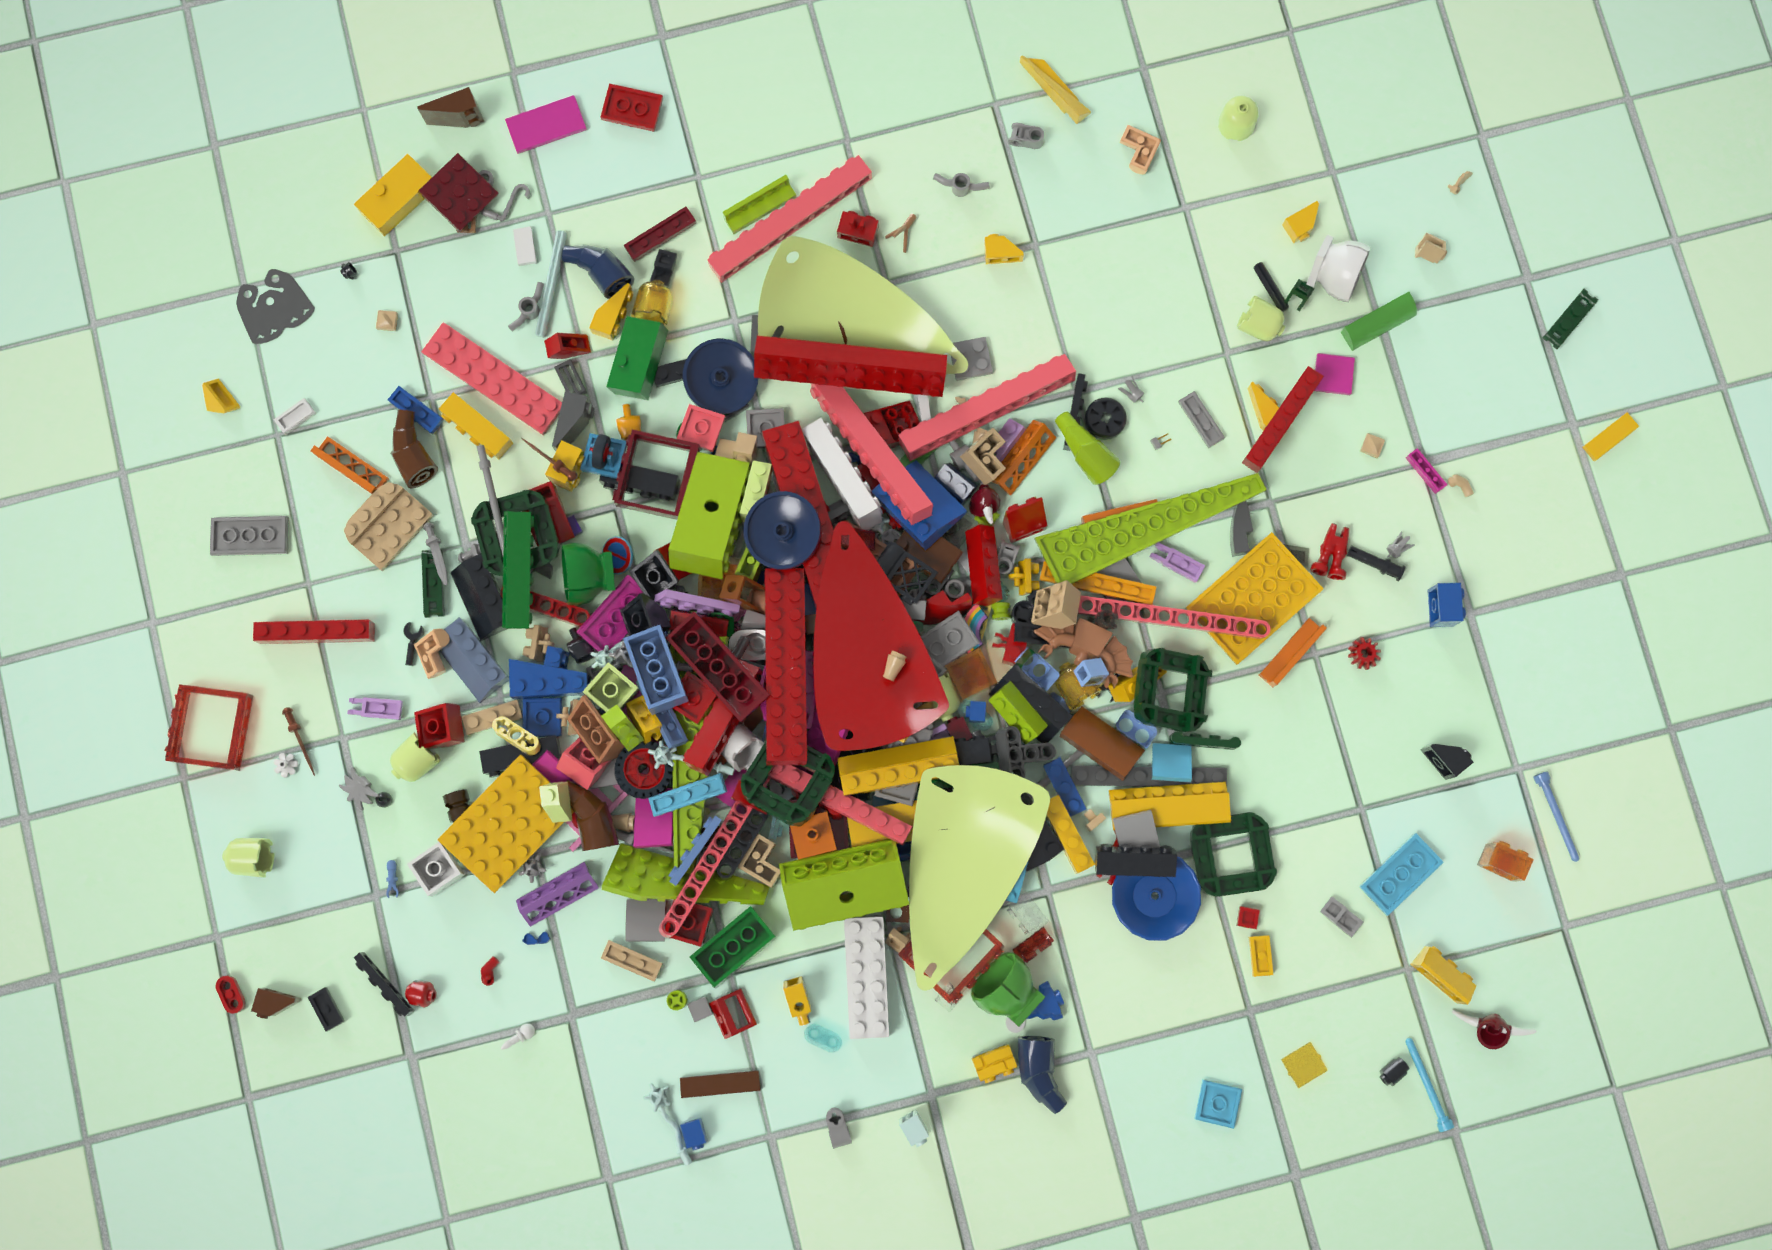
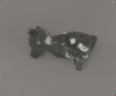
(1105, 619)

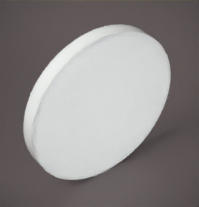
(1012, 1027)

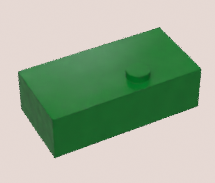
(637, 358)
(732, 947)

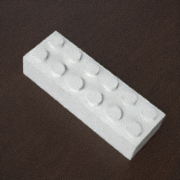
(842, 474)
(866, 978)

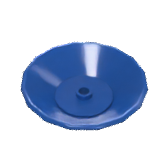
(1160, 918)

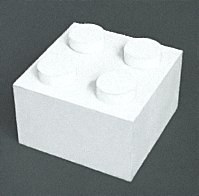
(435, 869)

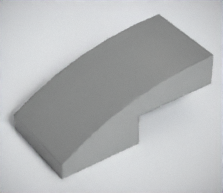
(1341, 917)

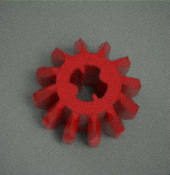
(1370, 650)

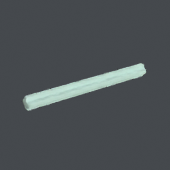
(550, 285)

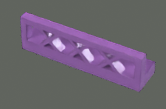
(554, 891)

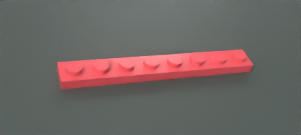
(845, 805)

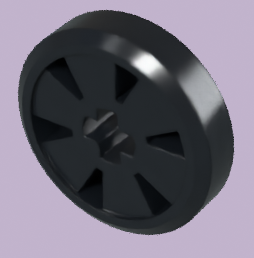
(1115, 423)

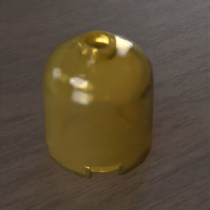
(653, 302)
(1070, 688)

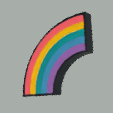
(975, 618)

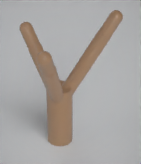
(906, 225)

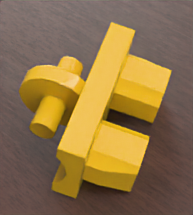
(1022, 576)

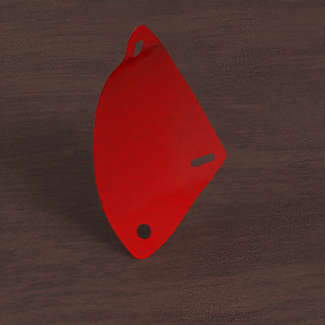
(854, 651)

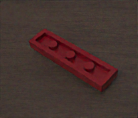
(660, 234)

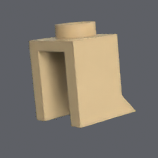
(1431, 248)

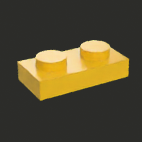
(1260, 955)

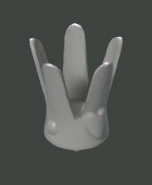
(1136, 392)
(1398, 546)

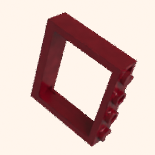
(627, 461)

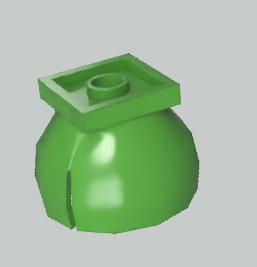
(1007, 989)

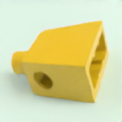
(796, 992)

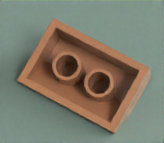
(594, 731)

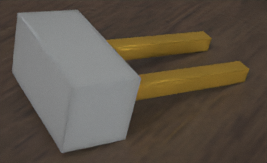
(1155, 443)

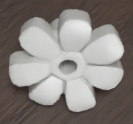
(285, 765)

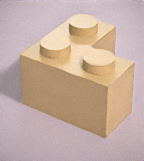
(743, 449)
(981, 456)
(755, 861)

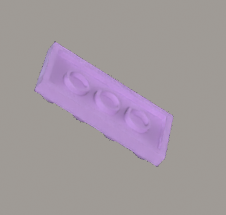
(687, 602)

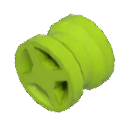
(1001, 611)
(674, 998)

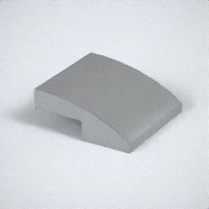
(1136, 829)
(644, 920)

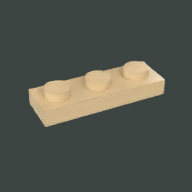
(484, 719)
(631, 960)

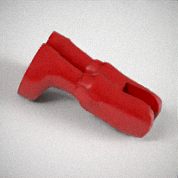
(1338, 548)

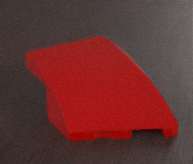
(940, 608)

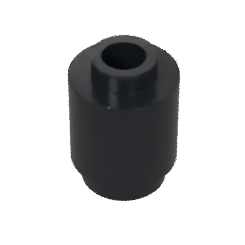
(1394, 1071)

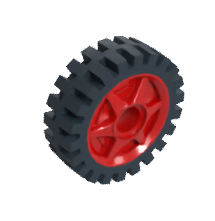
(634, 782)

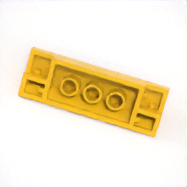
(894, 765)
(1174, 804)

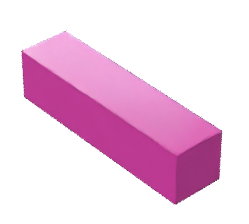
(1426, 471)

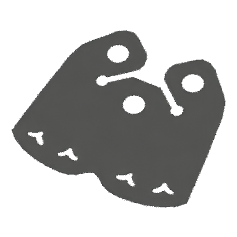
(278, 315)

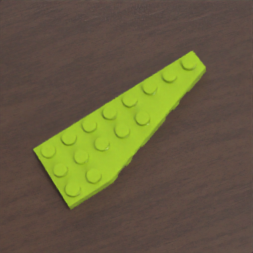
(645, 876)

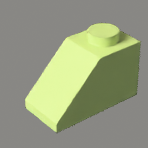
(556, 801)

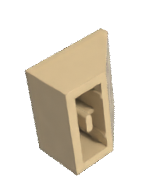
(1056, 606)

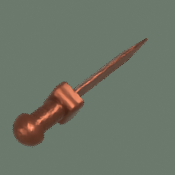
(558, 466)
(294, 727)

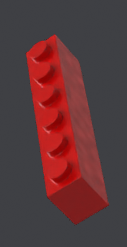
(1282, 419)
(313, 631)
(714, 733)

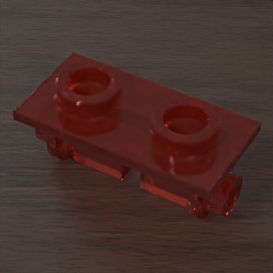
(1039, 940)

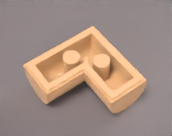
(1143, 144)
(428, 652)

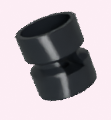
(1022, 612)

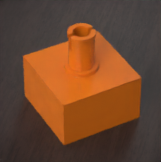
(814, 837)

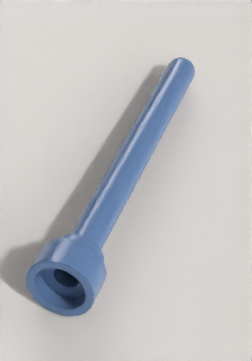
(1543, 781)

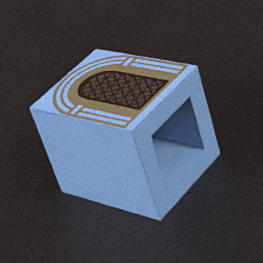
(1091, 672)

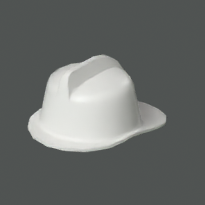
(756, 647)

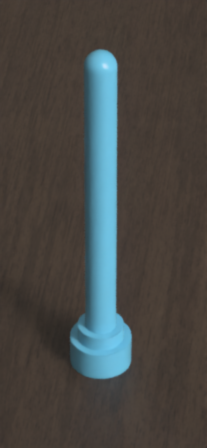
(1444, 1122)

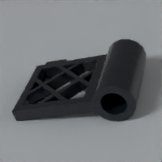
(891, 561)

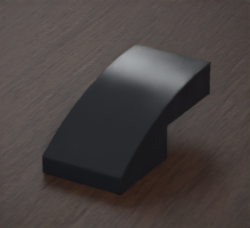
(664, 266)

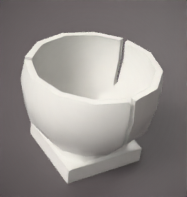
(1339, 267)

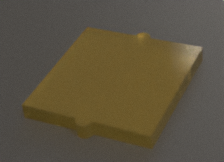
(1304, 1065)

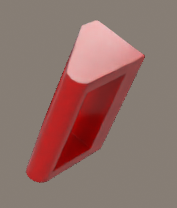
(724, 1017)

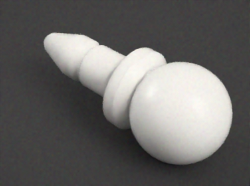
(526, 1032)

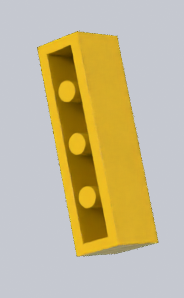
(476, 426)
(1068, 836)

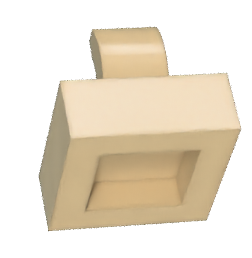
(1093, 820)
(897, 940)

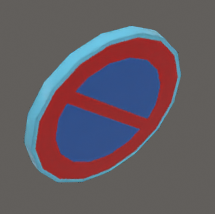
(621, 554)

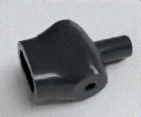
(579, 648)

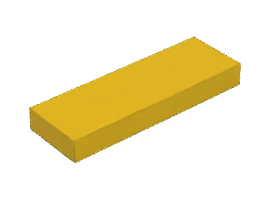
(1610, 436)

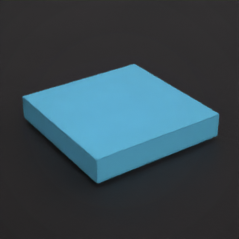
(1171, 762)
(1218, 1104)

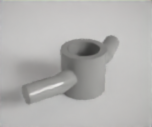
(960, 177)
(523, 303)
(957, 461)
(960, 586)

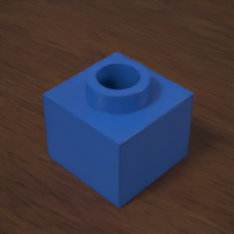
(976, 711)

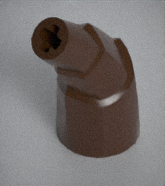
(409, 454)
(593, 819)

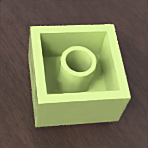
(610, 688)

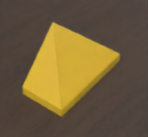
(218, 397)

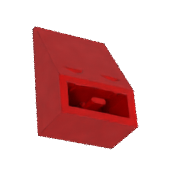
(892, 421)
(558, 513)
(1025, 519)

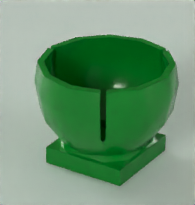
(585, 573)

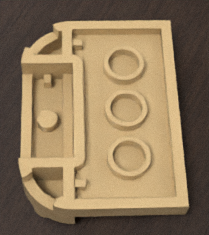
(386, 524)

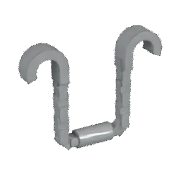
(495, 216)

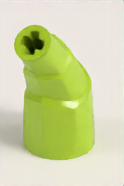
(1090, 454)

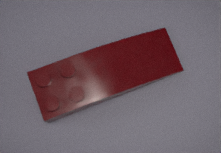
(718, 666)

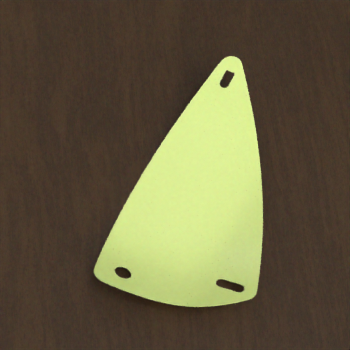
(835, 287)
(971, 867)

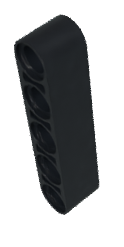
(743, 846)

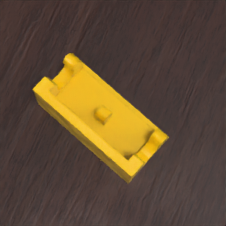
(642, 718)

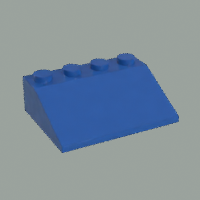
(945, 509)

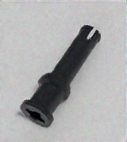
(1385, 566)

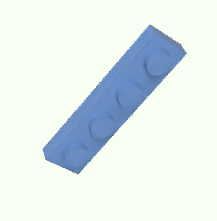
(671, 728)
(689, 856)

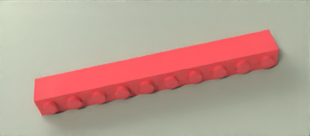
(789, 218)
(987, 407)
(873, 452)

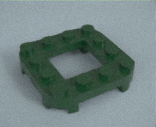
(518, 502)
(1146, 683)
(775, 805)
(1261, 854)

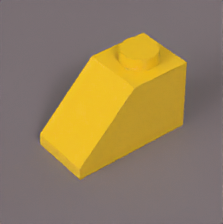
(1301, 223)
(1001, 250)

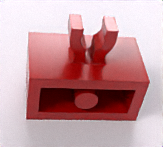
(858, 228)
(1012, 648)

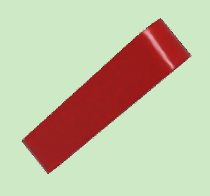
(555, 609)

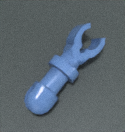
(392, 879)

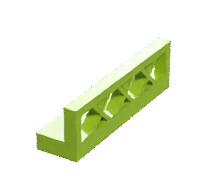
(758, 204)

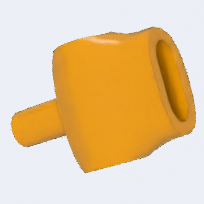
(628, 422)

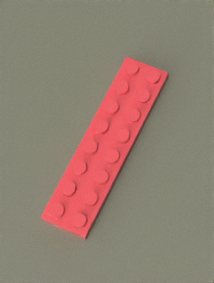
(493, 378)

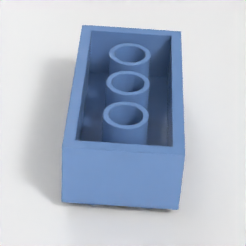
(655, 669)

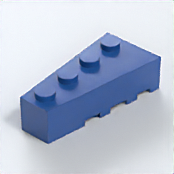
(544, 681)

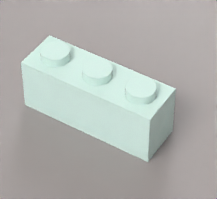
(914, 1128)

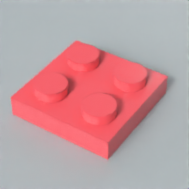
(701, 427)

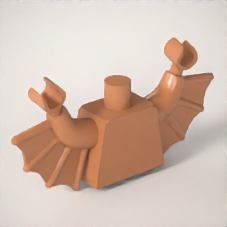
(1086, 643)

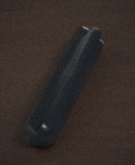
(1270, 286)

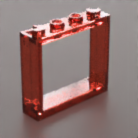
(239, 732)
(970, 980)

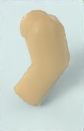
(1461, 482)

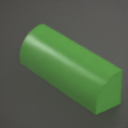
(1380, 321)

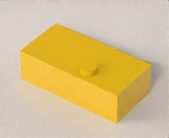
(393, 195)
(863, 835)

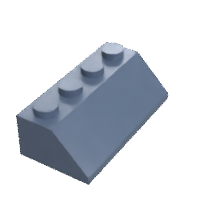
(472, 661)

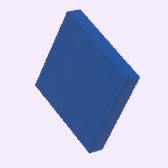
(540, 716)

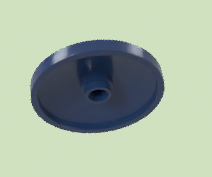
(720, 376)
(782, 530)

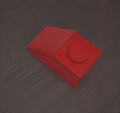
(567, 345)

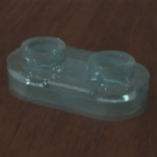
(962, 713)
(823, 1037)

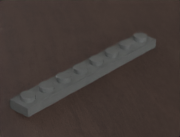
(1141, 777)

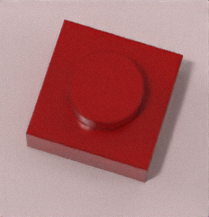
(1247, 917)

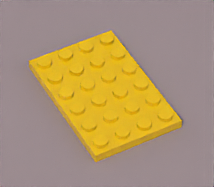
(1260, 586)
(502, 826)

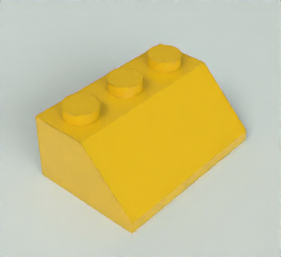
(1444, 975)

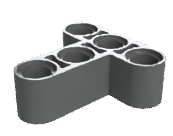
(1018, 751)

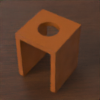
(734, 597)

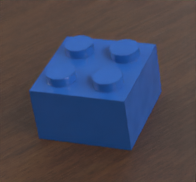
(1446, 605)

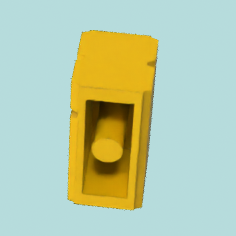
(994, 1063)

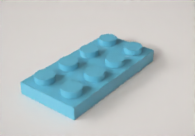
(1401, 874)

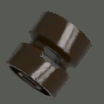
(457, 803)

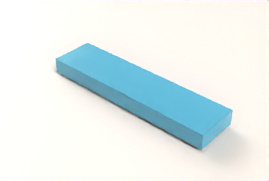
(687, 795)

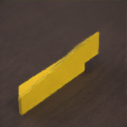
(1055, 88)

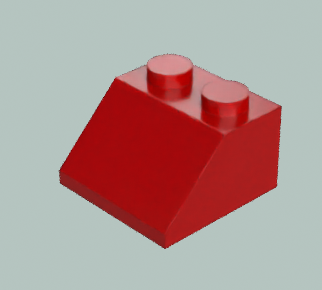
(439, 726)

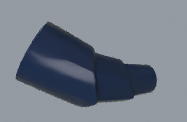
(602, 267)
(1037, 1069)

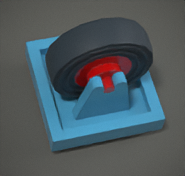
(603, 455)

